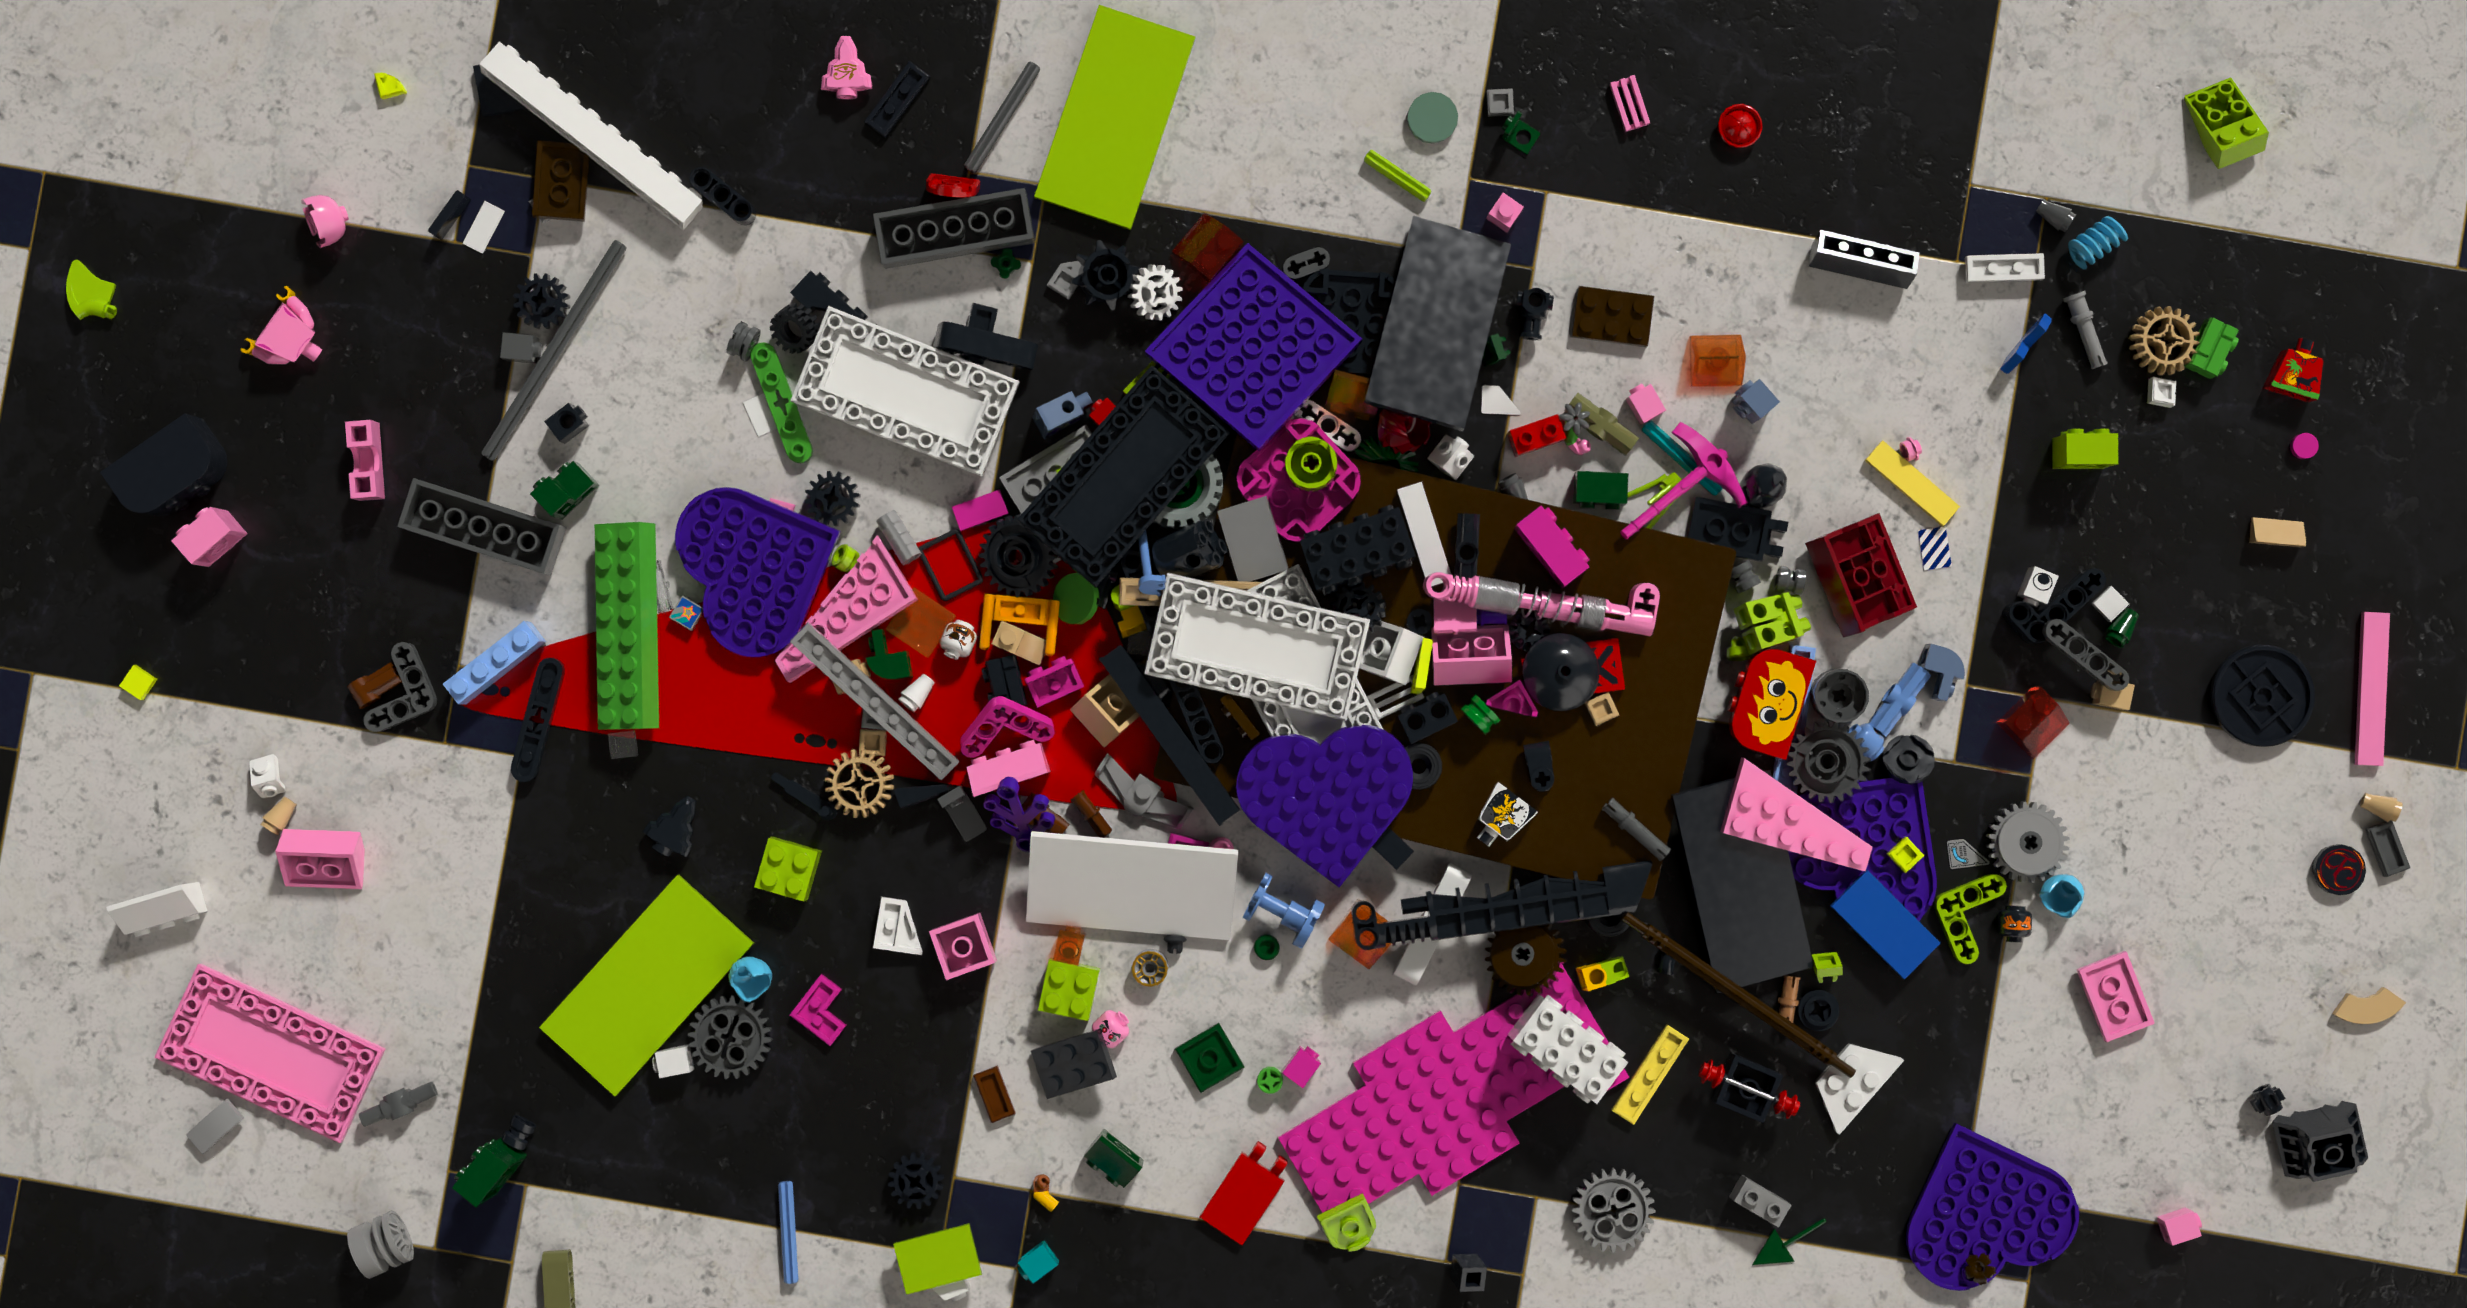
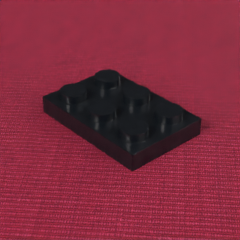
(1073, 1063)

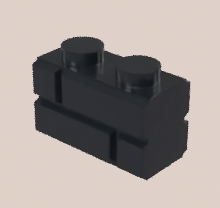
(1005, 679)

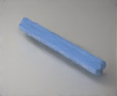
(788, 1232)

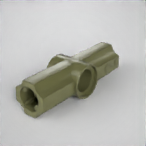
(1605, 426)

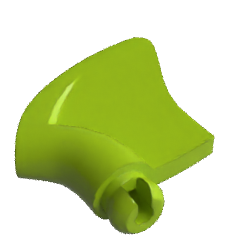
(88, 293)

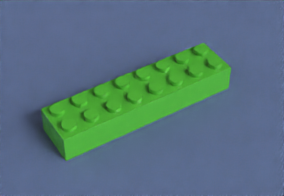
(626, 625)

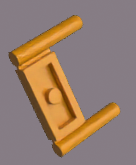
(1020, 611)

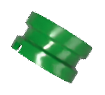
(1480, 714)

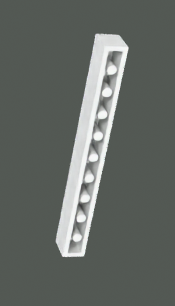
(591, 135)

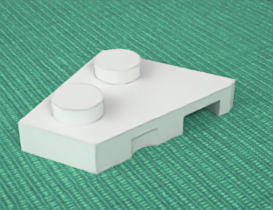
(896, 928)

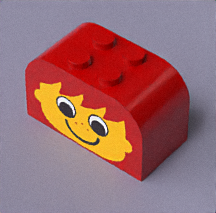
(1769, 701)

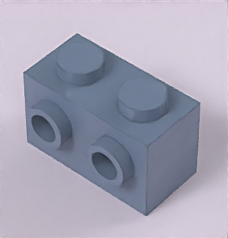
(1754, 401)

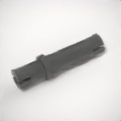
(1628, 822)

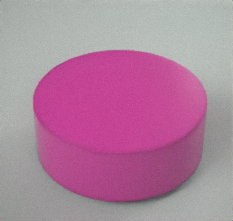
(2304, 446)

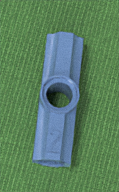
(1899, 699)

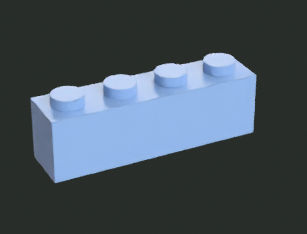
(494, 662)

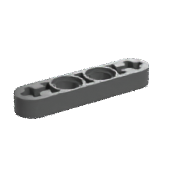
(2087, 652)

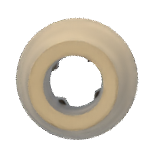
(2382, 806)
(279, 816)

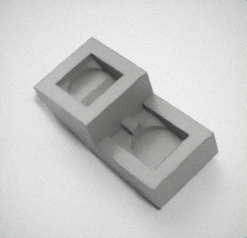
(215, 1126)

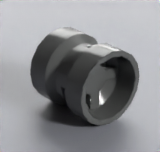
(1744, 577)
(1790, 580)

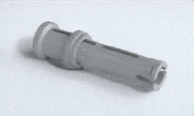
(2082, 318)

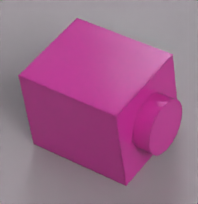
(1302, 1065)

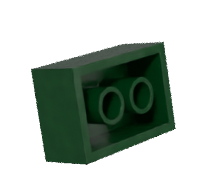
(488, 1172)

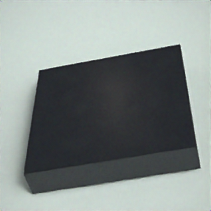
(492, 98)

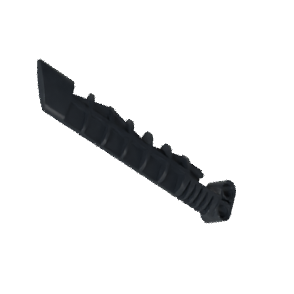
(1526, 906)

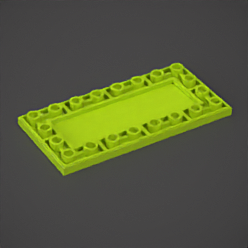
(1115, 117)
(646, 985)

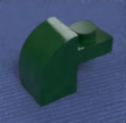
(887, 665)

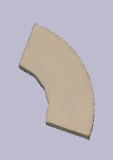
(2369, 1009)

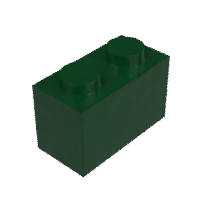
(1600, 489)

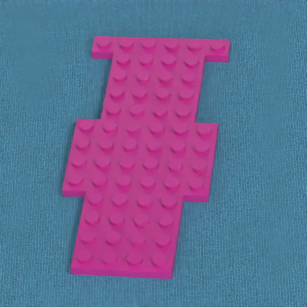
(1429, 1105)

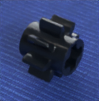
(2267, 1099)

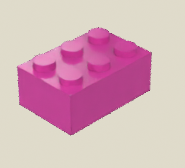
(1552, 546)

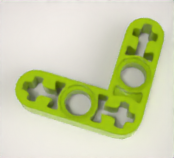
(1956, 913)

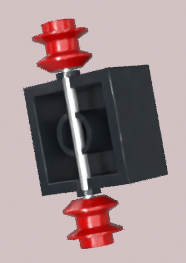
(1748, 1088)

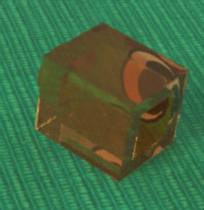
(1069, 945)

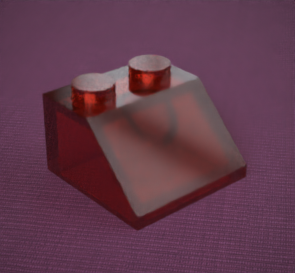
(1208, 247)
(2034, 721)

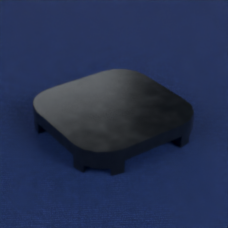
(1361, 304)

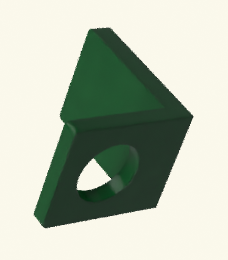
(1512, 127)

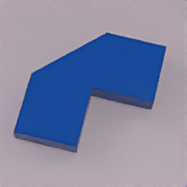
(2021, 349)

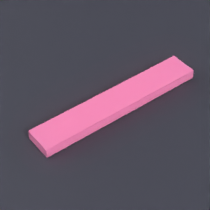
(2372, 688)

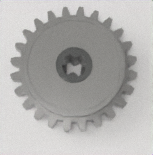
(2044, 836)

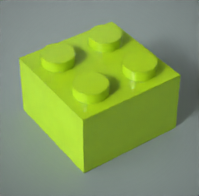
(2085, 450)
(788, 868)
(1069, 989)

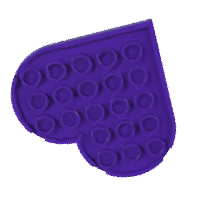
(756, 566)
(1326, 797)
(1881, 817)
(1989, 1204)

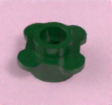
(1013, 264)

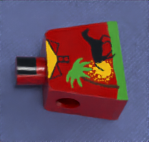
(2296, 373)

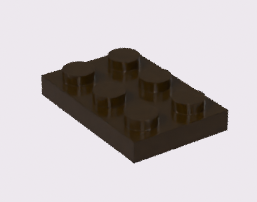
(560, 182)
(1612, 316)

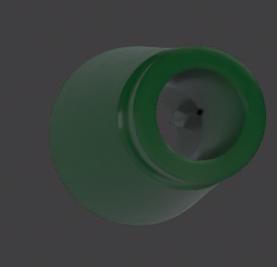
(2121, 629)

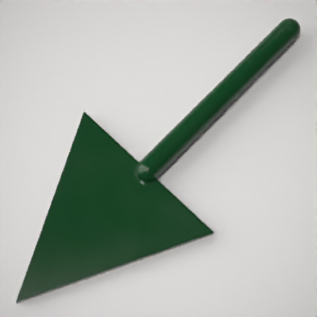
(1775, 1250)

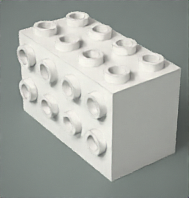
(1567, 1048)

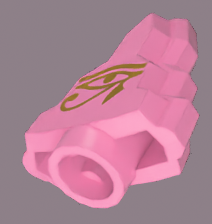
(846, 72)

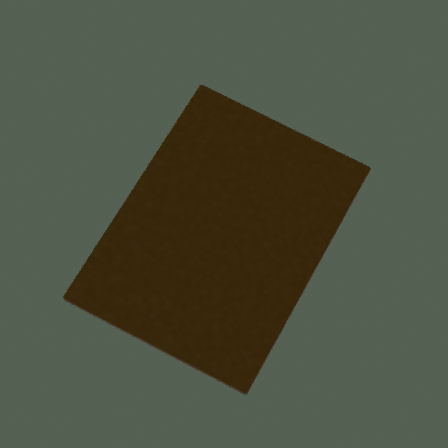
(1629, 757)

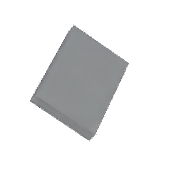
(1253, 540)

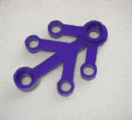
(1008, 790)

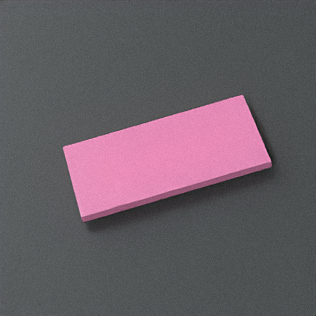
(270, 1053)

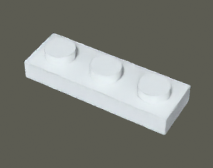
(2004, 267)

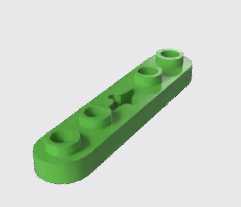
(773, 379)

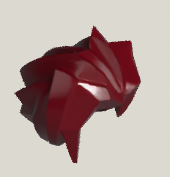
(1402, 431)

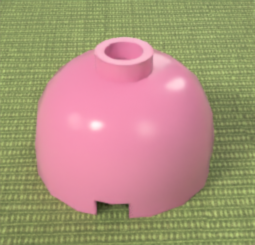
(325, 219)

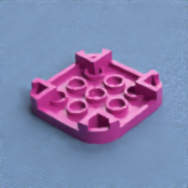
(1293, 508)

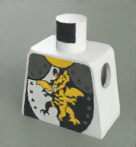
(1503, 815)

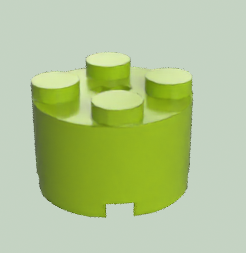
(1298, 456)

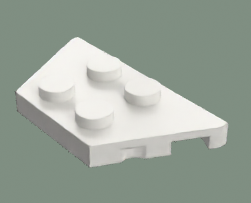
(1847, 1096)

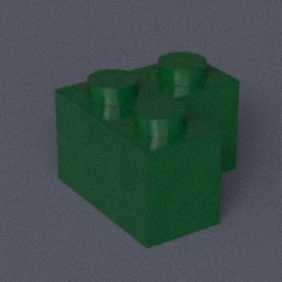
(565, 491)

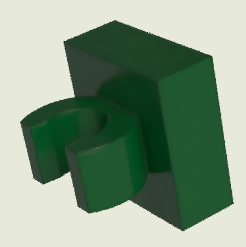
(1494, 350)

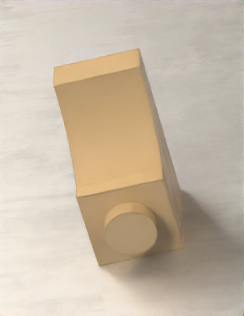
(1020, 643)

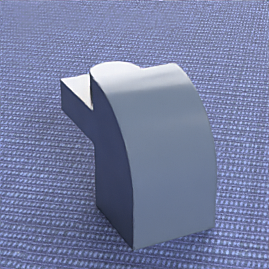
(1946, 665)

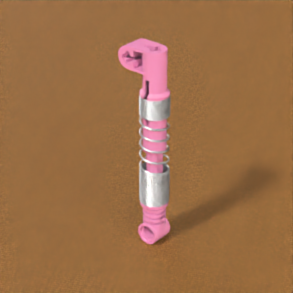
(1506, 598)

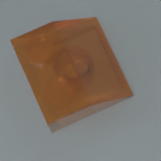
(1348, 394)
(1344, 938)

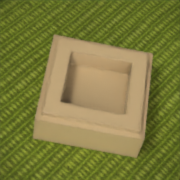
(1601, 708)
(873, 741)

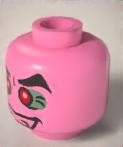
(1113, 1027)

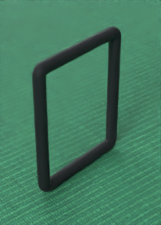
(969, 556)

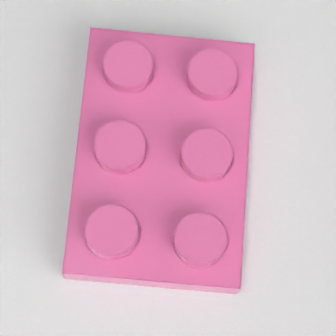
(2115, 996)

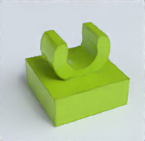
(1827, 965)

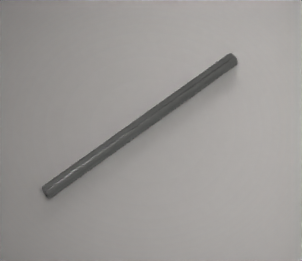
(554, 350)

